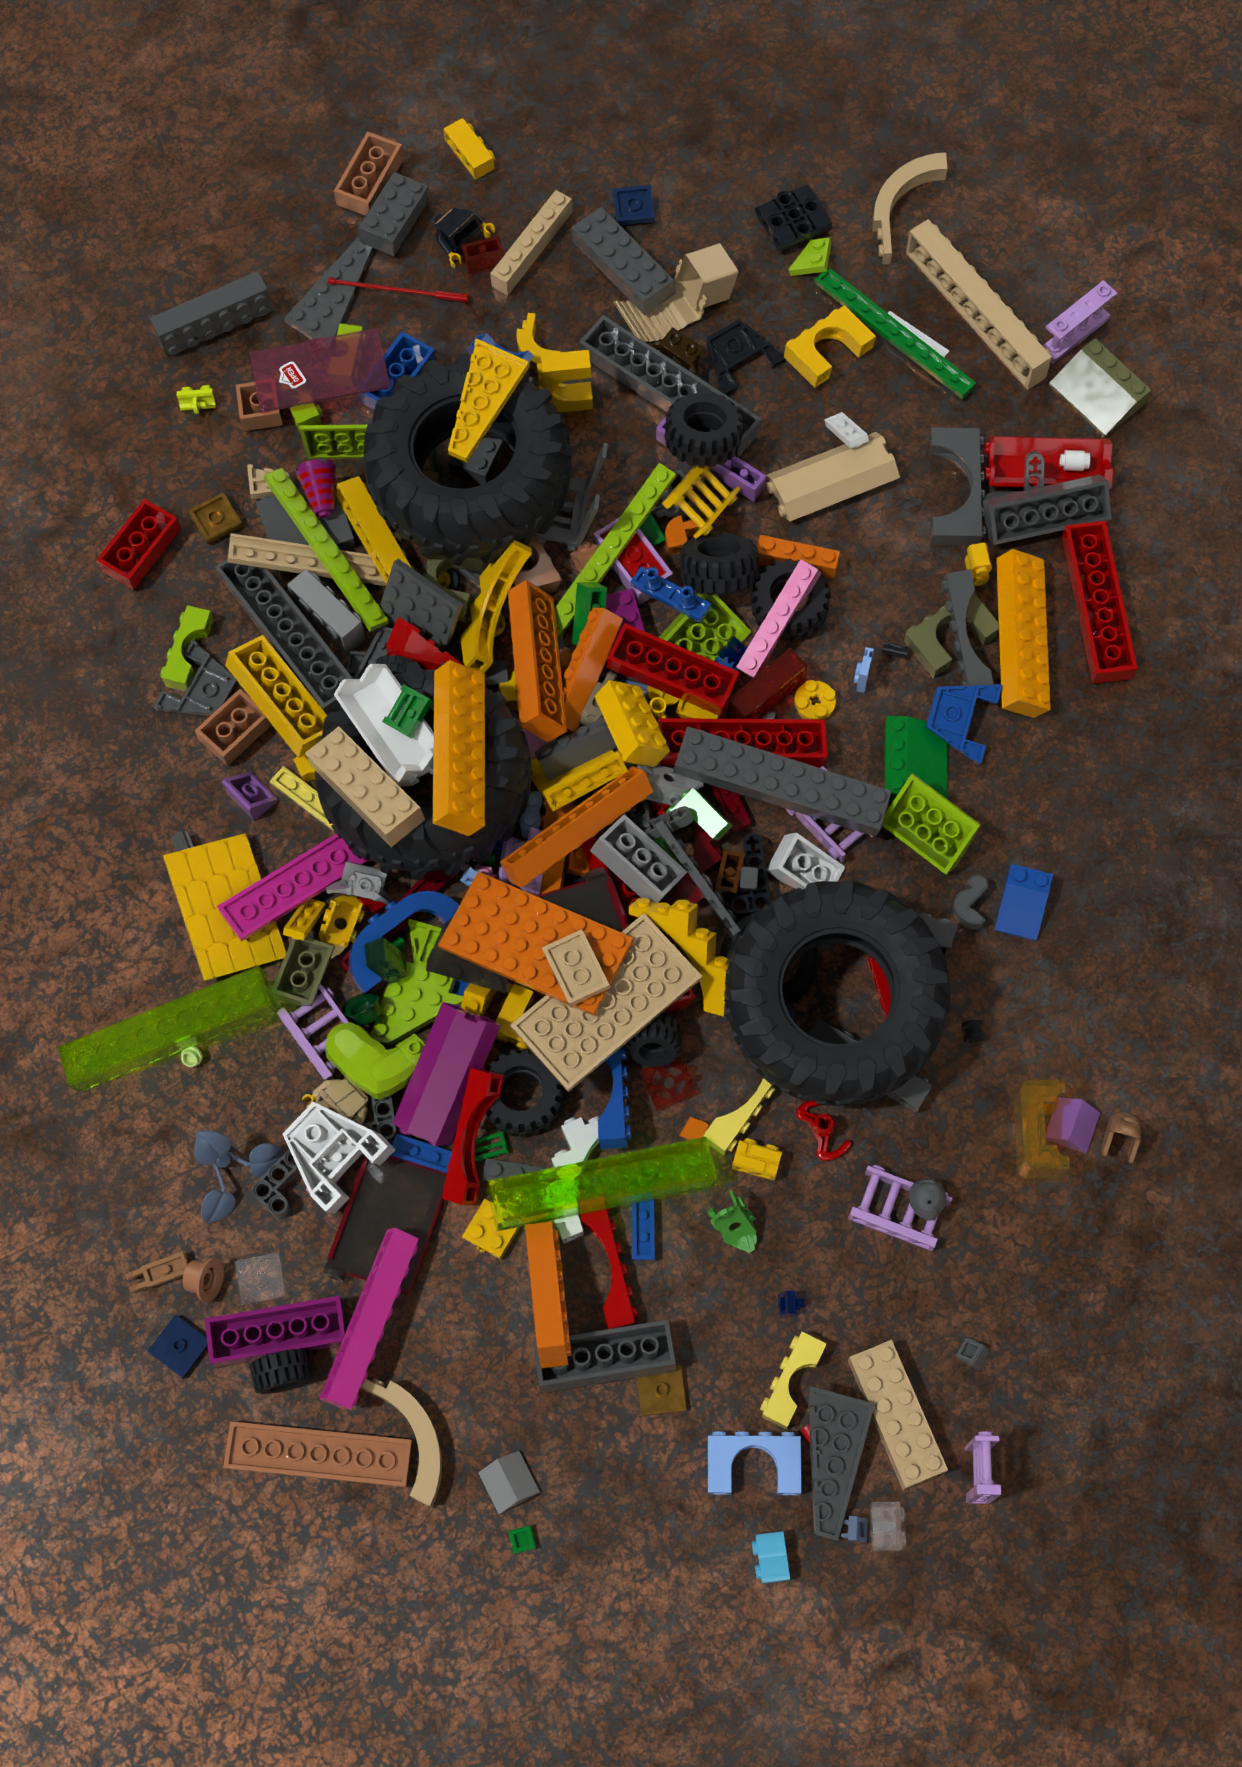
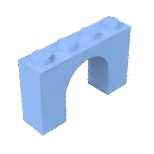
(783, 1449)

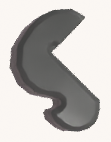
(966, 899)

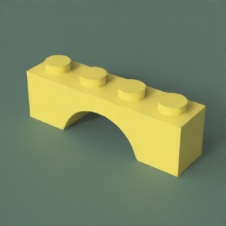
(805, 1354)

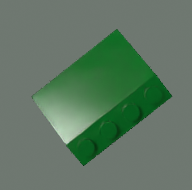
(913, 750)

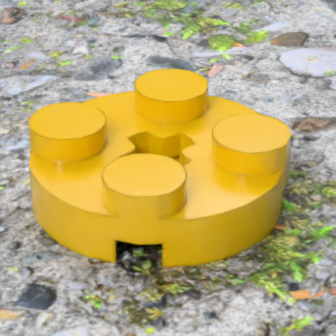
(811, 690)

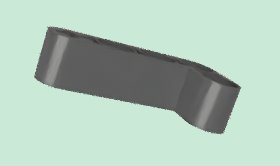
(383, 1121)
(276, 1187)

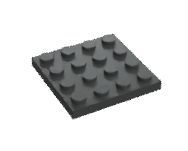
(420, 604)

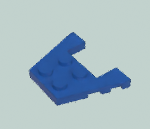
(952, 714)

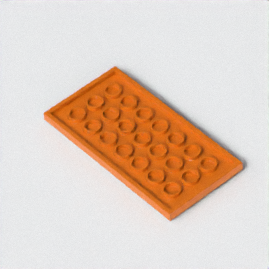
(508, 928)

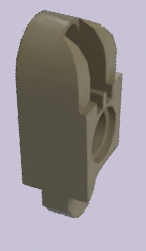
(592, 711)

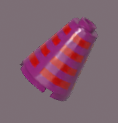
(318, 485)

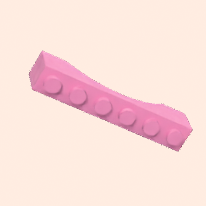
(788, 601)

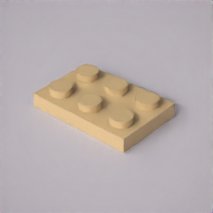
(576, 967)

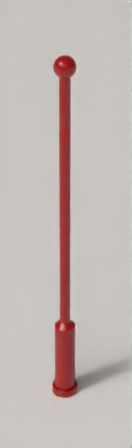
(438, 294)

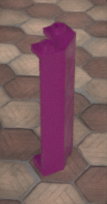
(440, 1077)

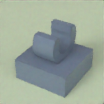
(856, 1529)

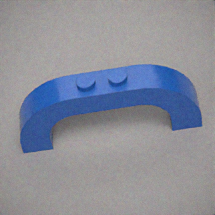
(427, 901)

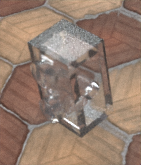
(886, 1526)

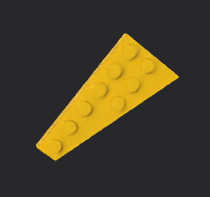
(486, 390)

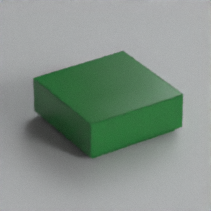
(522, 1539)

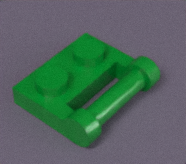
(411, 714)

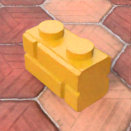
(757, 1159)

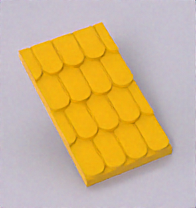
(201, 882)

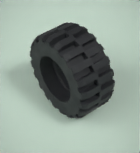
(703, 447)
(719, 563)
(802, 621)
(536, 1117)

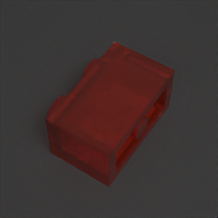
(482, 254)

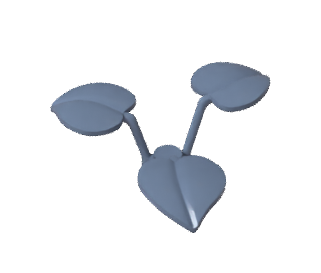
(213, 1148)

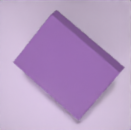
(249, 794)
(1072, 1124)

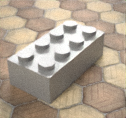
(327, 611)
(638, 860)

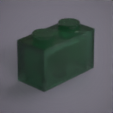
(385, 960)

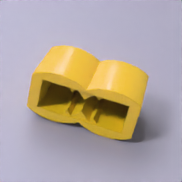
(979, 563)

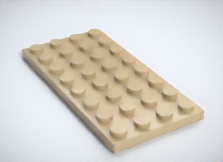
(645, 986)

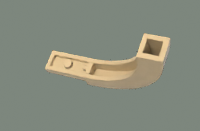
(914, 173)
(430, 1457)

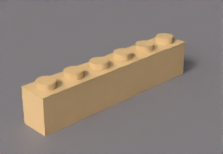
(531, 242)

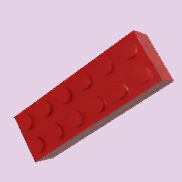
(672, 669)

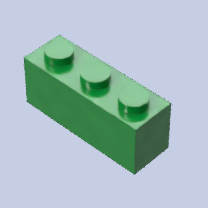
(587, 596)

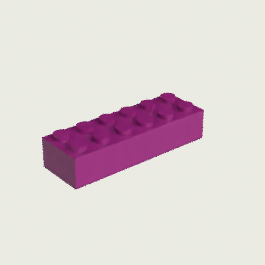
(264, 1331)

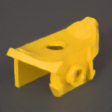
(343, 907)

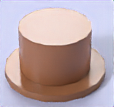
(204, 1278)

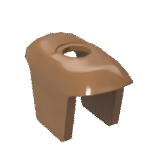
(1117, 1125)

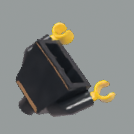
(457, 228)

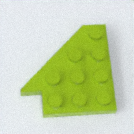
(412, 1003)

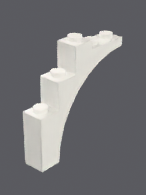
(581, 1141)

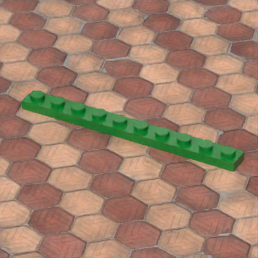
(895, 333)

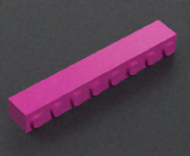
(369, 1319)

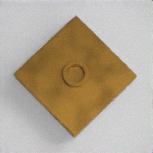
(215, 518)
(662, 1393)

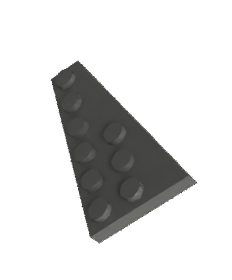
(325, 304)

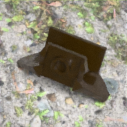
(680, 349)

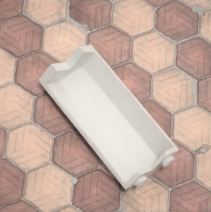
(367, 704)

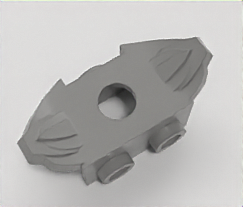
(667, 785)
(361, 882)

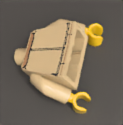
(341, 1098)

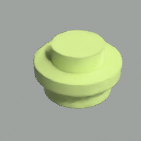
(191, 1056)

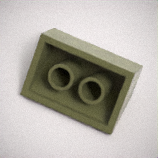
(302, 971)

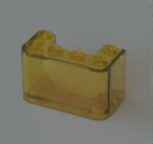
(1033, 1156)

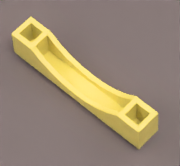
(725, 1129)

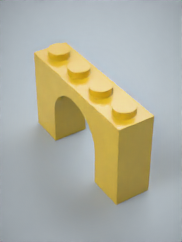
(839, 325)
(564, 367)
(516, 1004)

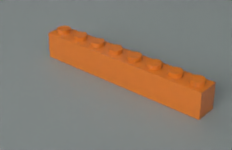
(576, 827)

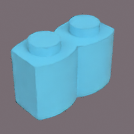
(772, 1558)

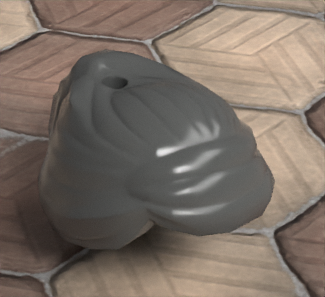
(927, 1198)

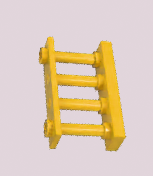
(684, 488)

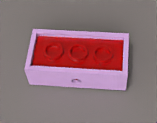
(635, 555)

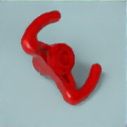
(822, 1129)

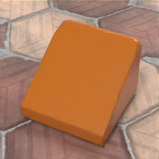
(694, 1129)

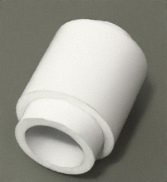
(1074, 460)

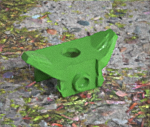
(742, 1237)

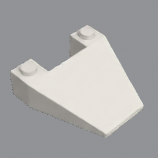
(326, 1146)

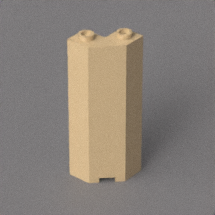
(832, 477)

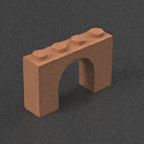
(543, 571)

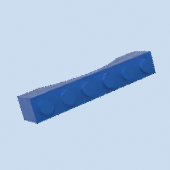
(612, 1123)

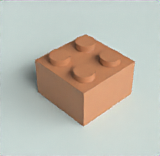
(249, 411)

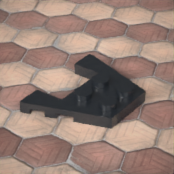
(734, 346)

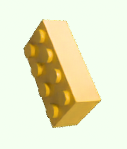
(631, 723)

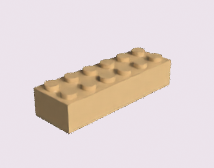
(365, 786)
(897, 1415)

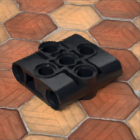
(780, 222)

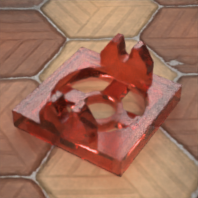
(659, 1102)

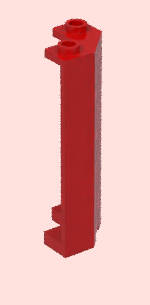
(1008, 454)

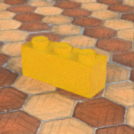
(469, 148)

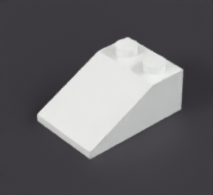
(801, 863)

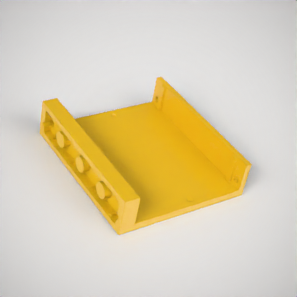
(577, 781)

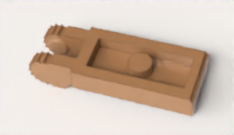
(159, 1272)

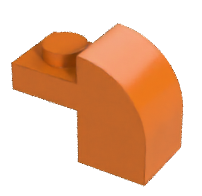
(677, 534)

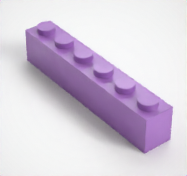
(732, 473)

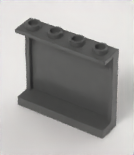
(281, 527)

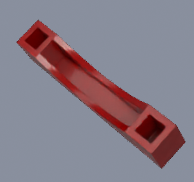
(462, 1179)
(617, 1306)

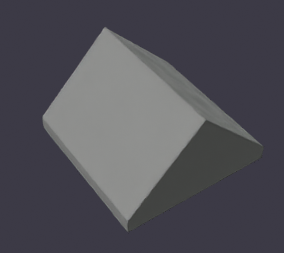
(508, 1482)

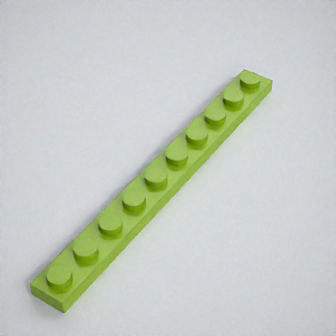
(615, 541)
(326, 549)

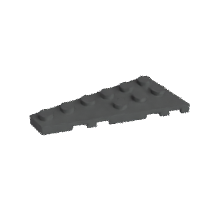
(701, 881)
(836, 1443)

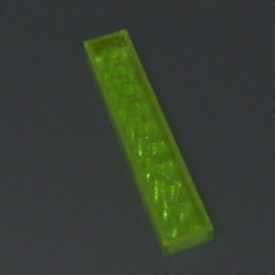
(167, 1029)
(601, 1183)

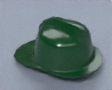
(363, 1009)

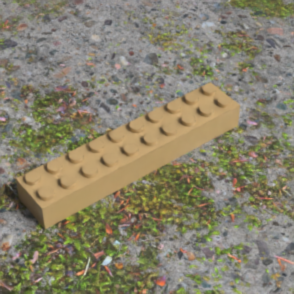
(978, 304)

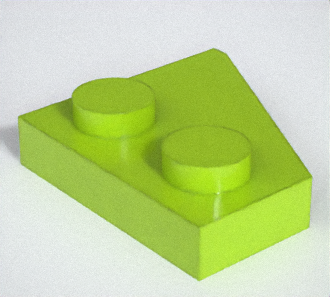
(813, 258)
(422, 940)

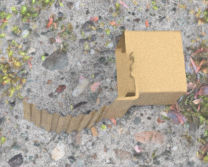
(699, 281)

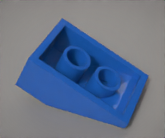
(1023, 902)

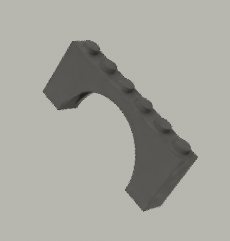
(963, 449)

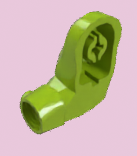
(368, 1062)

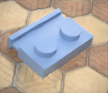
(862, 670)

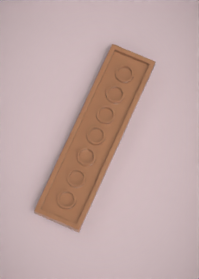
(318, 1454)

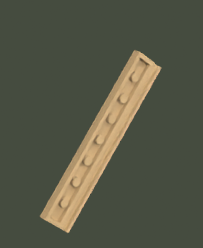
(294, 558)

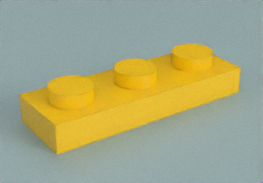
(304, 919)

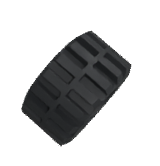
(656, 1043)
(280, 1371)

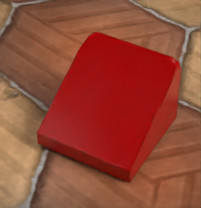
(371, 906)

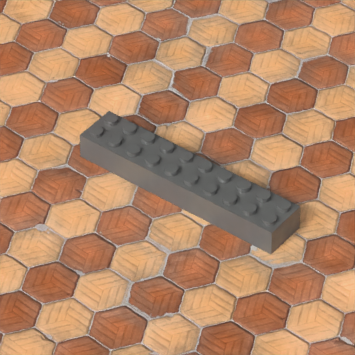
(652, 372)
(286, 631)
(782, 781)

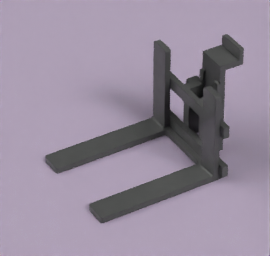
(574, 530)

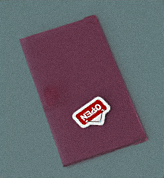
(319, 370)

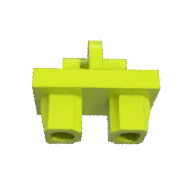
(196, 399)

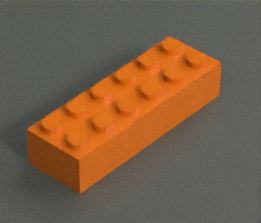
(548, 1295)

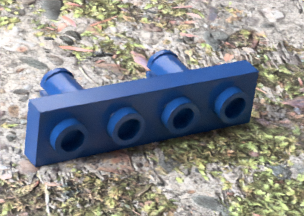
(670, 594)

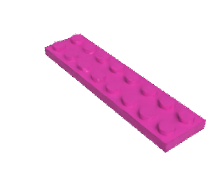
(288, 887)

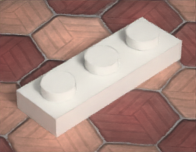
(846, 430)

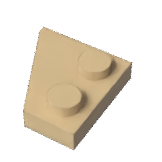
(257, 484)

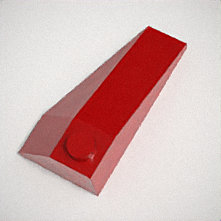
(409, 644)

